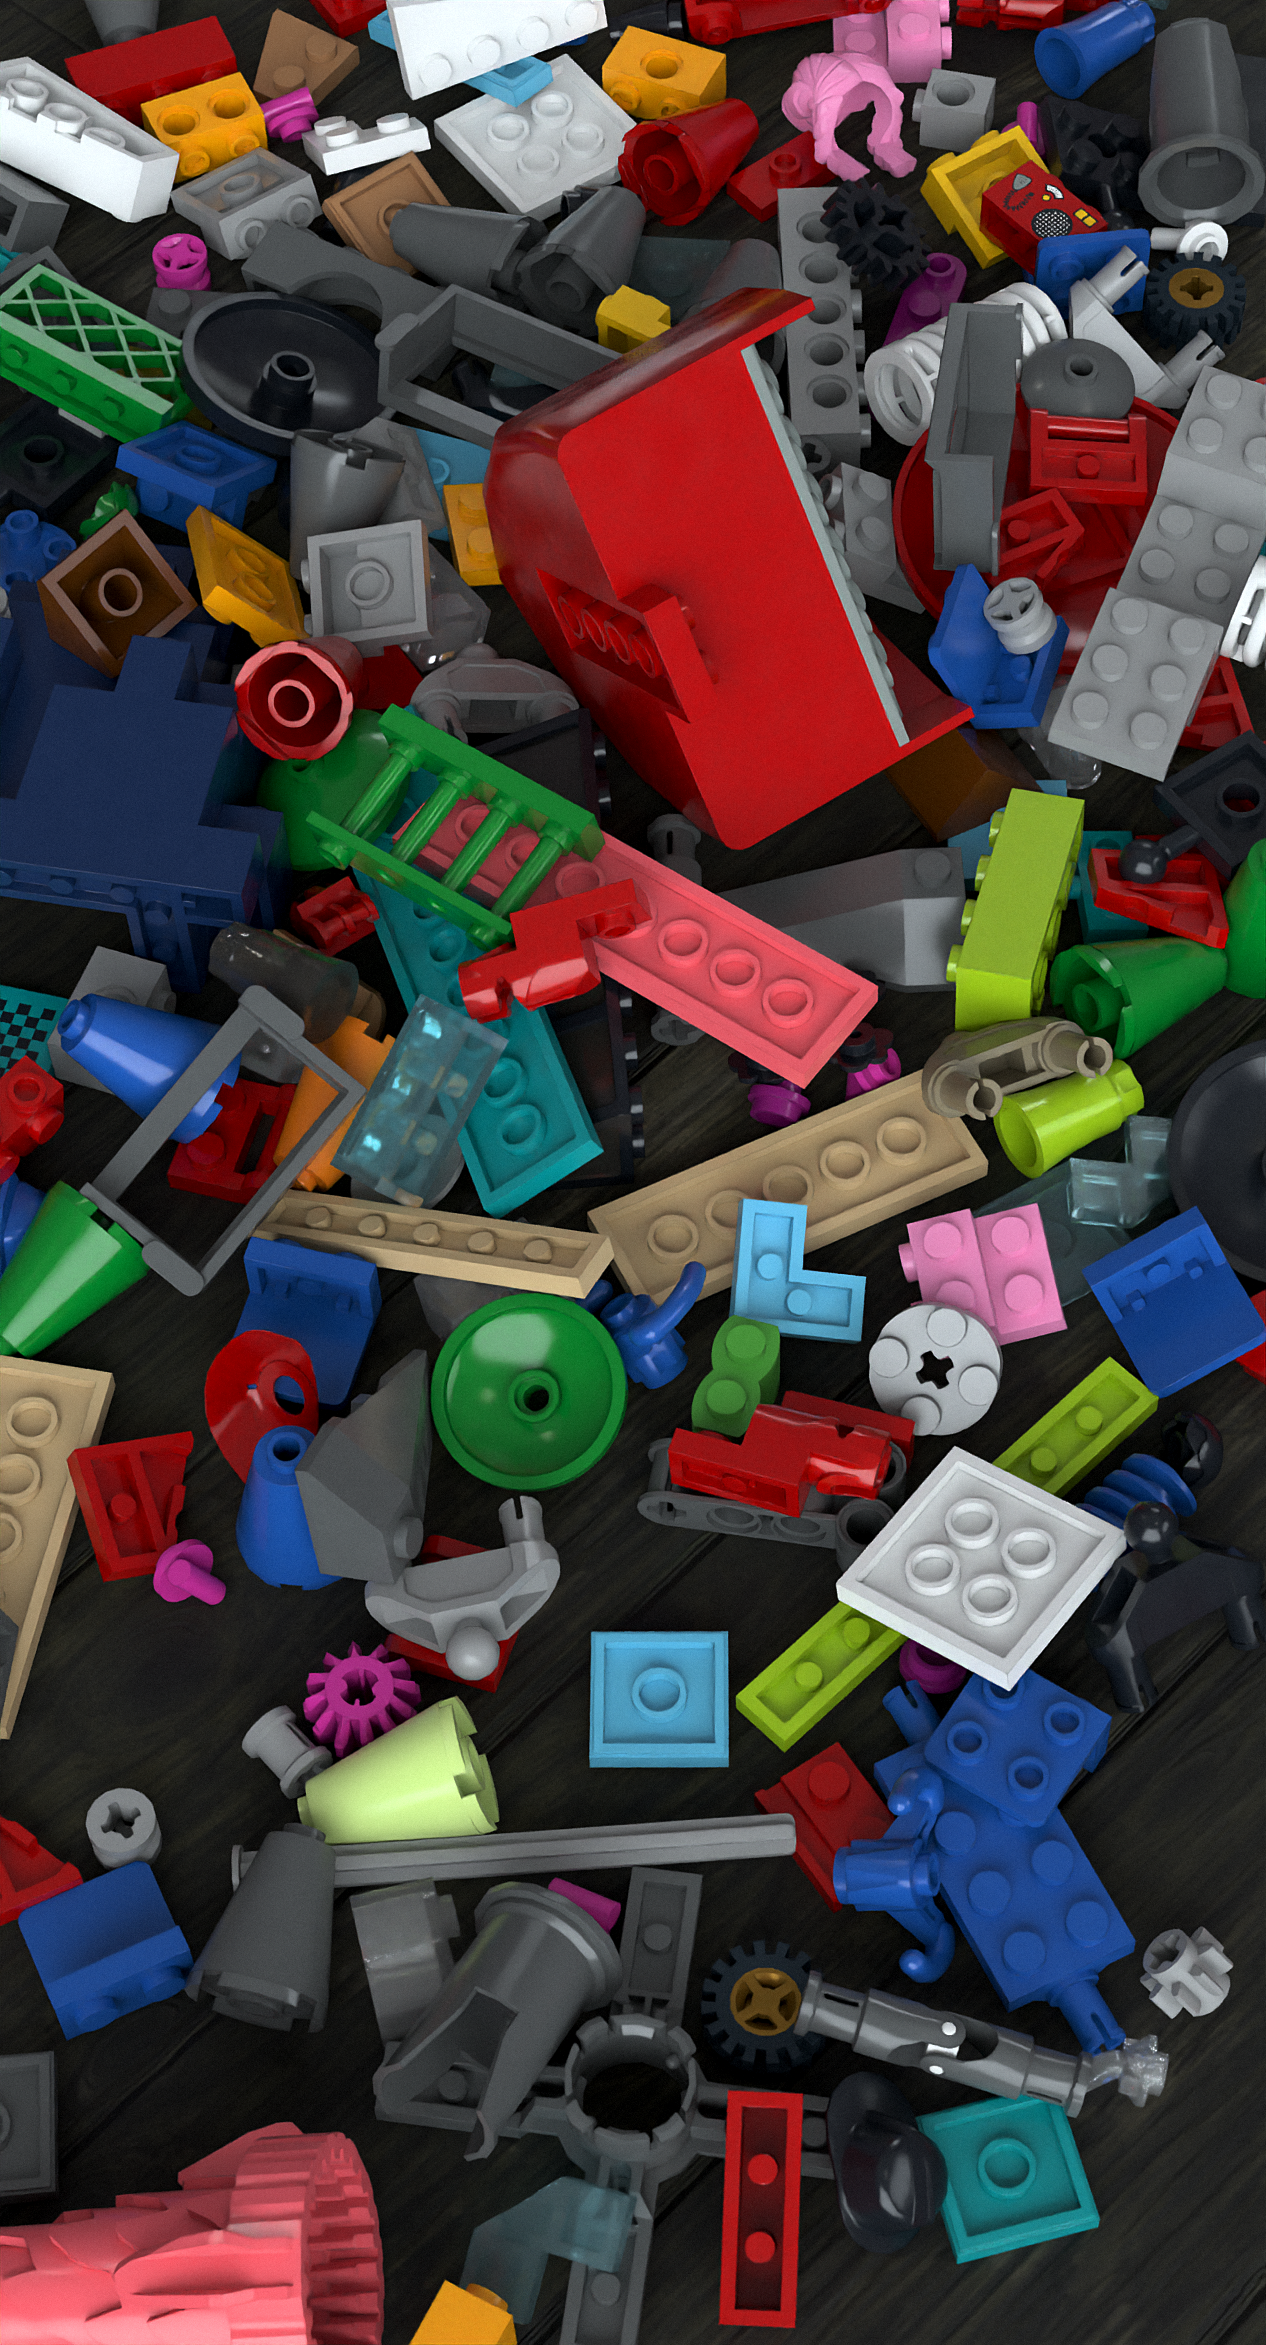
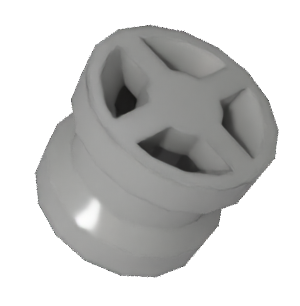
(1020, 615)
(128, 1843)

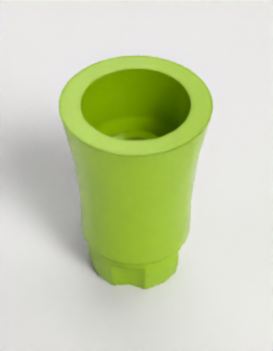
(1065, 1115)

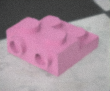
(901, 38)
(990, 1267)

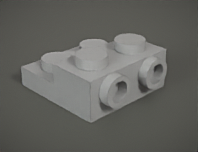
(244, 199)
(862, 517)
(370, 586)

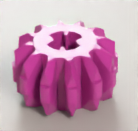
(357, 1679)

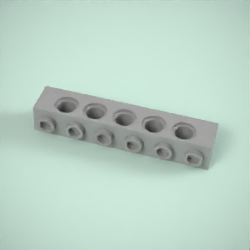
(822, 345)

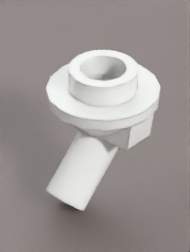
(1196, 237)

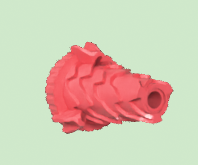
(254, 2250)

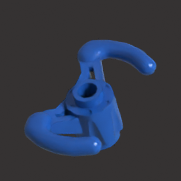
(644, 1330)
(902, 1875)

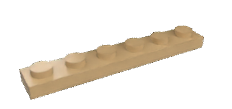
(443, 1242)

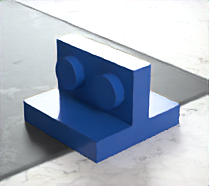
(193, 467)

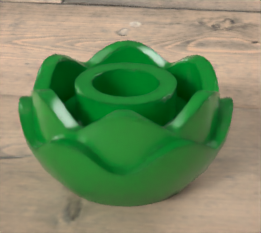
(108, 505)

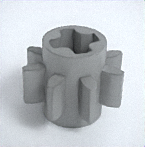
(1186, 1972)

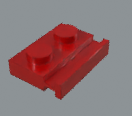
(829, 1810)

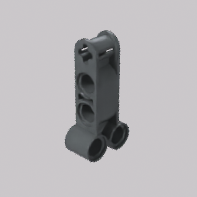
(824, 1522)

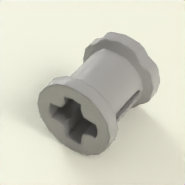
(286, 1750)

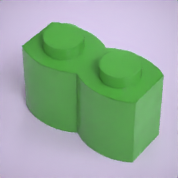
(741, 1377)

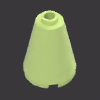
(407, 1784)

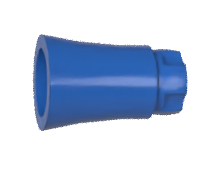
(1089, 47)

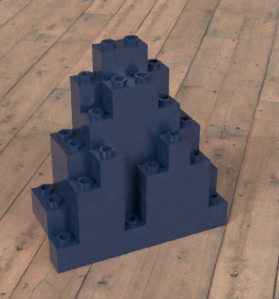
(137, 784)

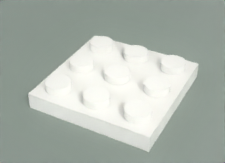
(544, 145)
(981, 1567)

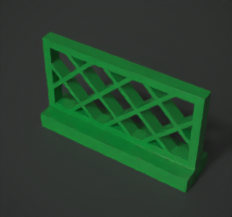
(83, 379)

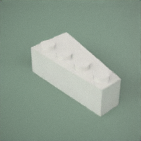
(81, 144)

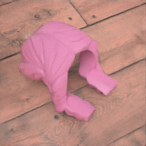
(833, 87)

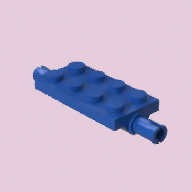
(1018, 1892)

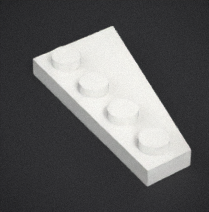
(461, 39)

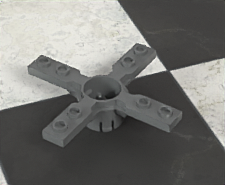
(643, 2029)

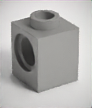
(954, 109)

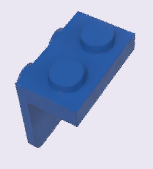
(1080, 256)
(978, 669)
(320, 1302)
(1176, 1303)
(1018, 1744)
(106, 1948)

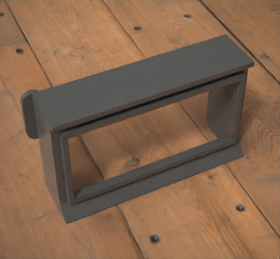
(488, 331)
(971, 479)
(256, 1011)

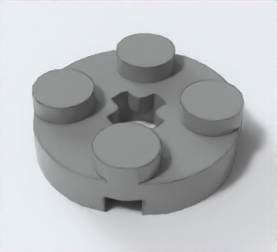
(945, 1332)

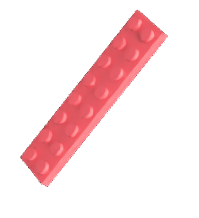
(694, 955)

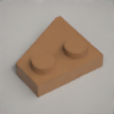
(301, 57)

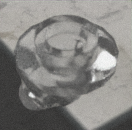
(1136, 2067)

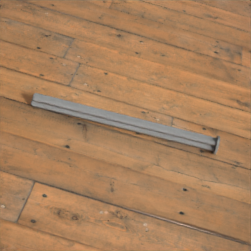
(555, 1850)

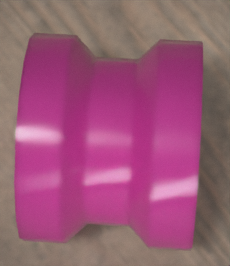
(182, 263)

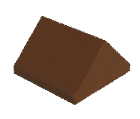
(110, 591)
(959, 780)

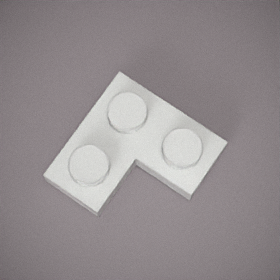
(345, 146)

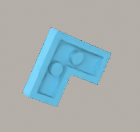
(776, 1290)

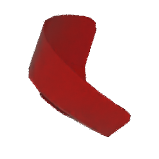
(244, 1415)

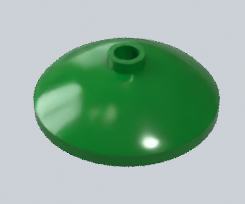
(329, 788)
(495, 1367)

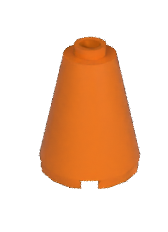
(362, 1060)

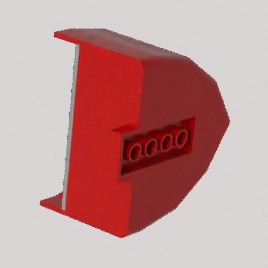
(696, 580)

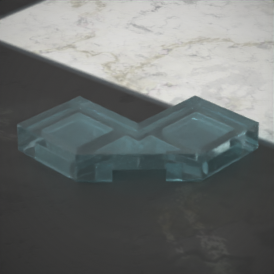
(1121, 1192)
(561, 2219)

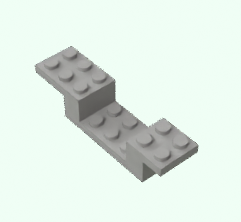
(1179, 588)

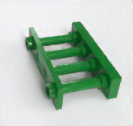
(461, 773)

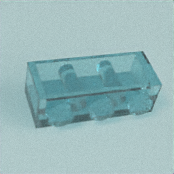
(419, 1102)

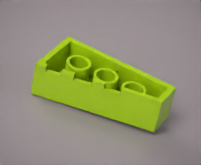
(1017, 911)

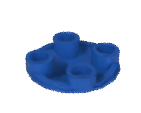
(29, 548)

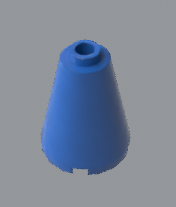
(142, 1054)
(271, 1514)

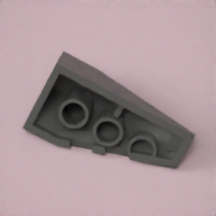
(872, 913)
(370, 1476)

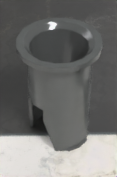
(1198, 130)
(506, 2003)

